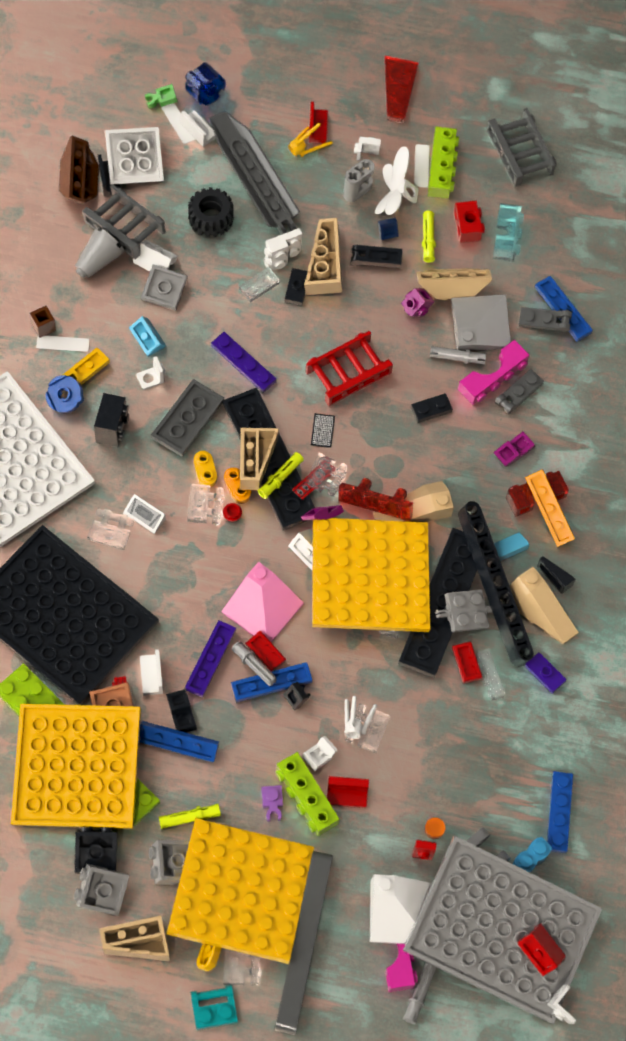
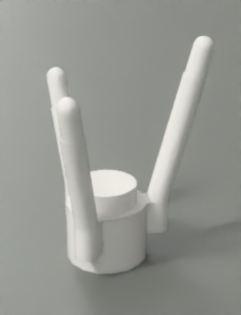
(353, 726)

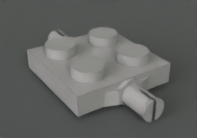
(465, 611)

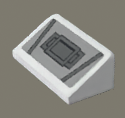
(144, 514)

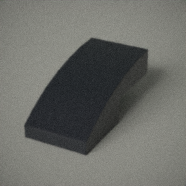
(181, 711)

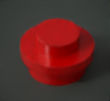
(232, 512)

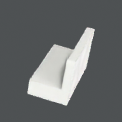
(197, 127)
(154, 255)
(303, 546)
(151, 674)

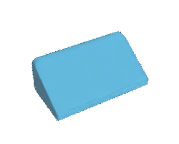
(147, 336)
(511, 546)

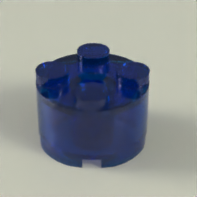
(204, 84)

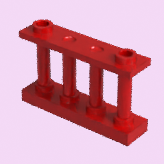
(349, 385)

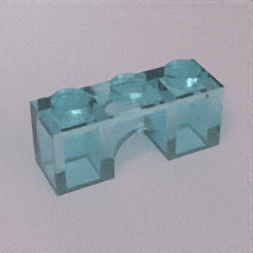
(506, 245)

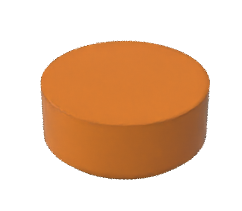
(434, 828)

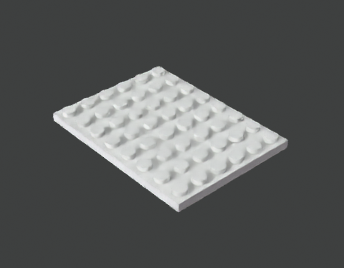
(35, 464)

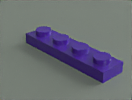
(243, 362)
(210, 658)

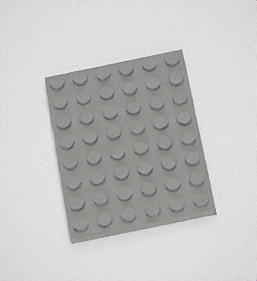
(481, 912)

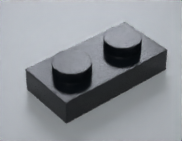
(431, 408)

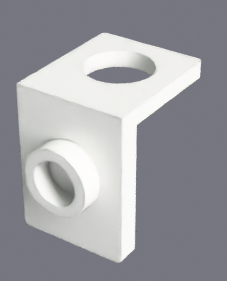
(157, 372)
(558, 1011)

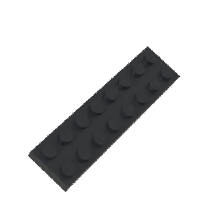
(250, 411)
(453, 574)

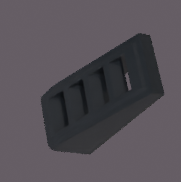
(556, 575)

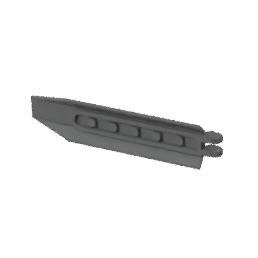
(255, 172)

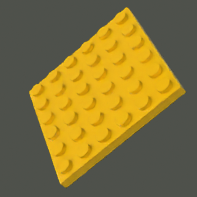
(370, 575)
(76, 766)
(241, 891)

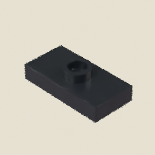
(296, 290)

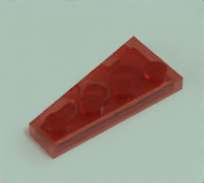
(399, 84)

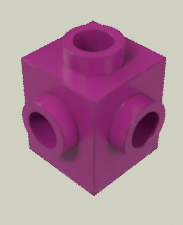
(417, 302)

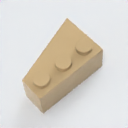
(255, 454)
(136, 939)

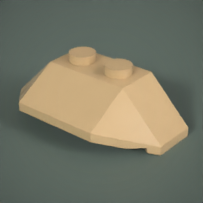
(454, 283)

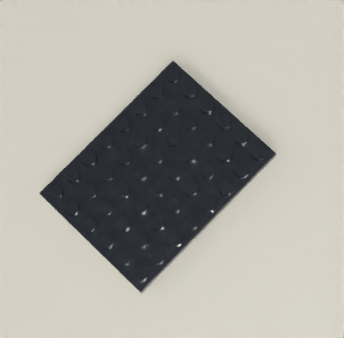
(67, 615)

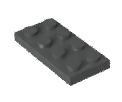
(187, 418)

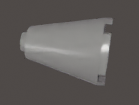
(98, 253)

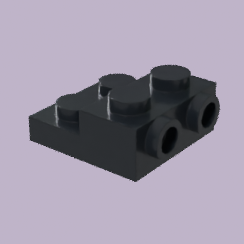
(95, 848)

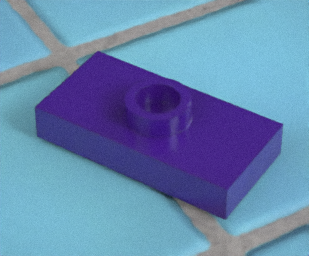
(545, 673)

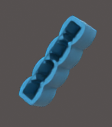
(534, 855)

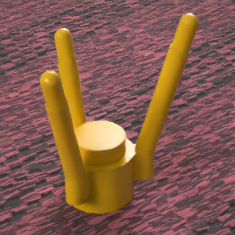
(298, 145)

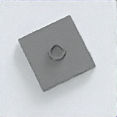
(164, 287)

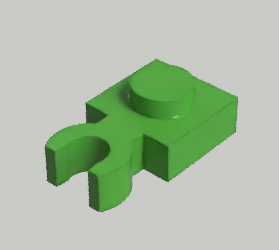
(164, 96)

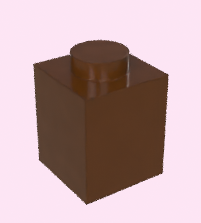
(42, 321)

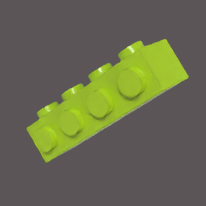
(442, 162)
(307, 794)

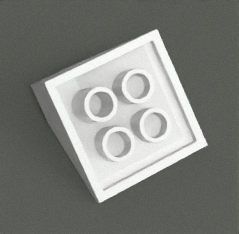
(134, 155)
(395, 907)

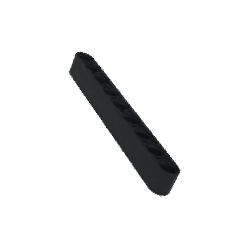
(499, 591)

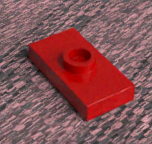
(265, 651)
(467, 662)
(424, 850)

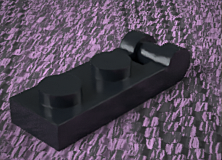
(376, 256)

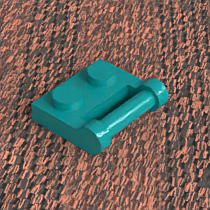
(215, 1014)

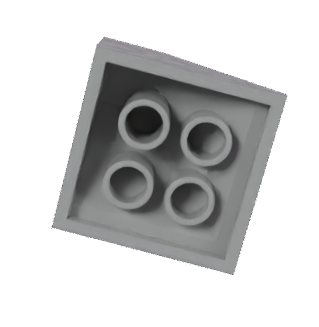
(481, 322)

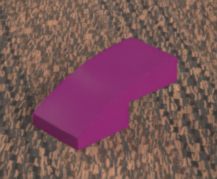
(515, 449)
(323, 513)

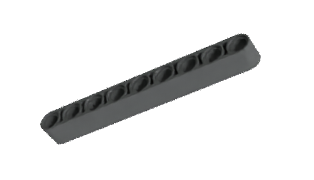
(303, 943)

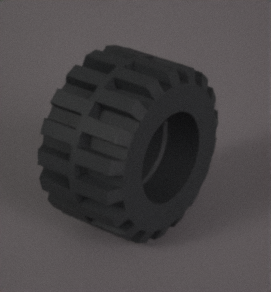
(210, 200)

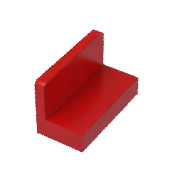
(318, 116)
(347, 792)
(542, 950)

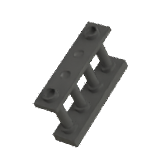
(510, 159)
(94, 219)

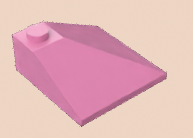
(262, 603)

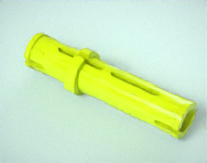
(428, 242)
(274, 481)
(189, 816)

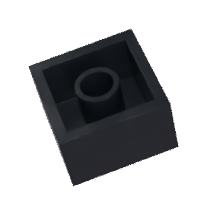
(111, 420)

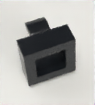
(296, 695)

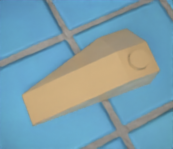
(429, 503)
(541, 606)

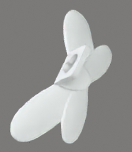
(395, 180)

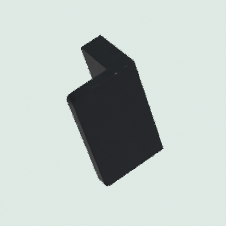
(104, 174)

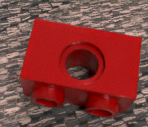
(467, 230)

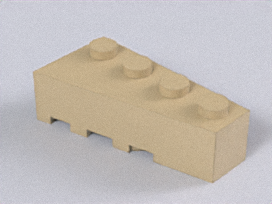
(325, 264)

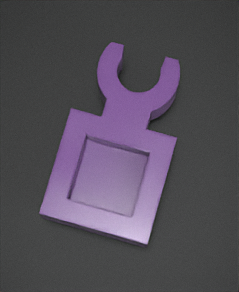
(272, 799)

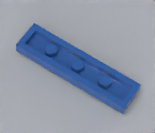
(558, 301)
(256, 687)
(178, 741)
(559, 811)

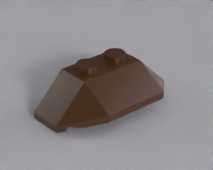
(78, 171)

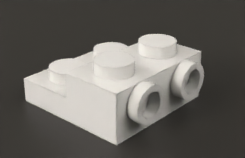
(282, 247)

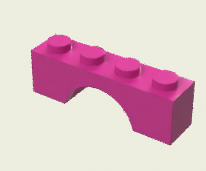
(477, 386)
(400, 973)

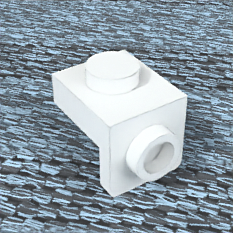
(367, 145)
(319, 753)

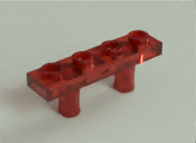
(374, 501)

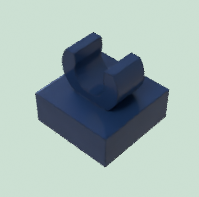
(388, 228)

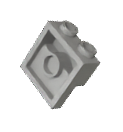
(167, 861)
(101, 889)

